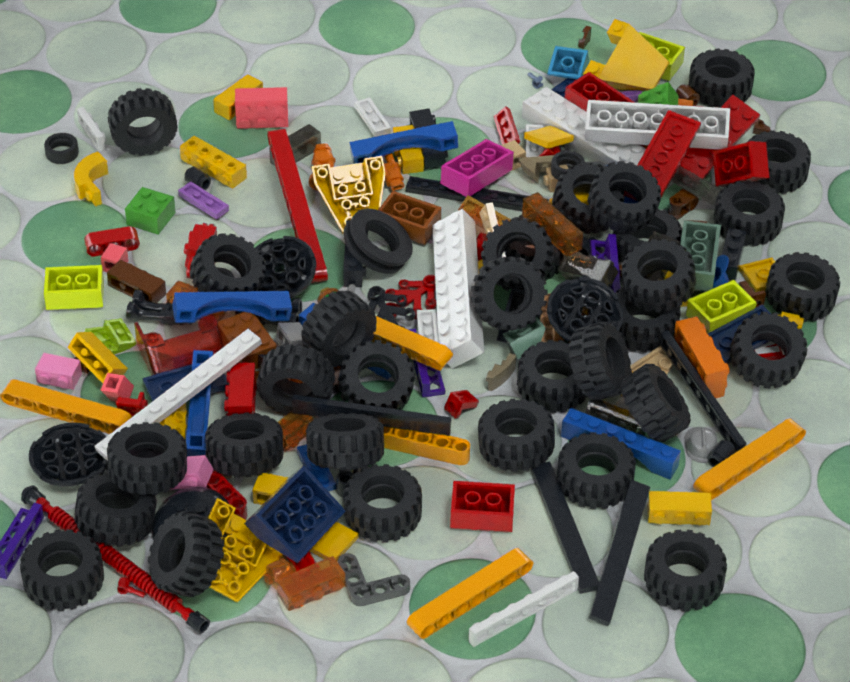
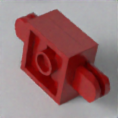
(195, 238)

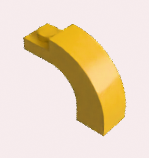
(86, 173)

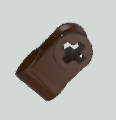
(682, 203)

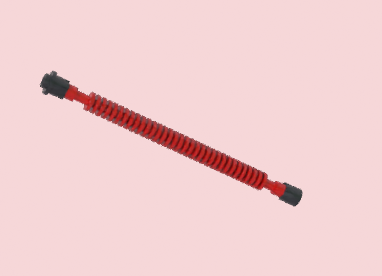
(120, 563)

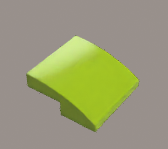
(114, 335)

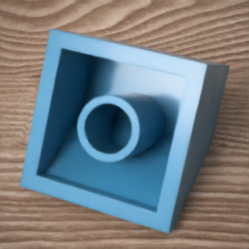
(568, 62)

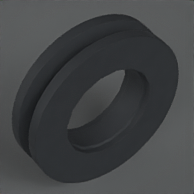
(369, 254)

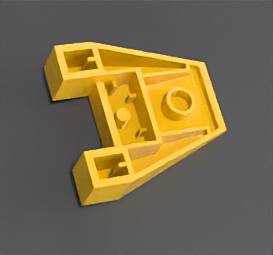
(633, 62)

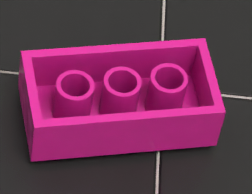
(476, 167)

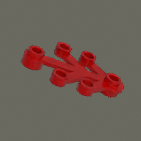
(426, 285)

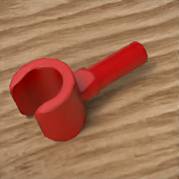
(123, 587)

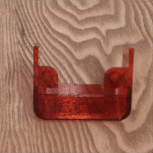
(178, 351)

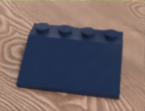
(296, 515)

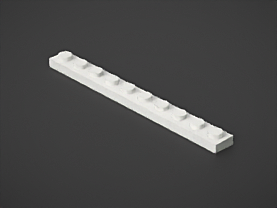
(190, 384)

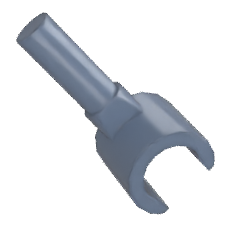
(536, 82)

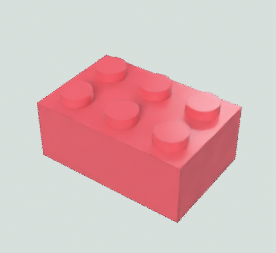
(261, 107)

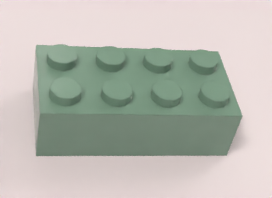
(702, 243)

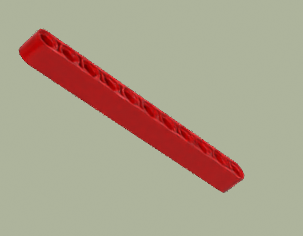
(295, 197)

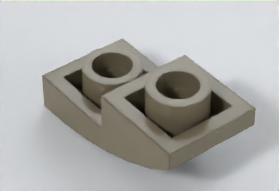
(501, 373)

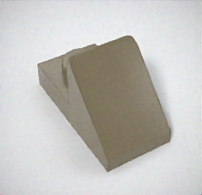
(535, 165)

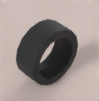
(64, 156)
(565, 157)

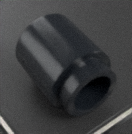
(197, 177)
(721, 452)

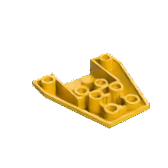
(350, 187)
(244, 554)

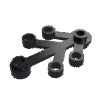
(385, 310)

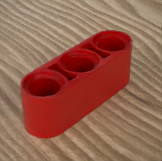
(98, 241)
(235, 499)

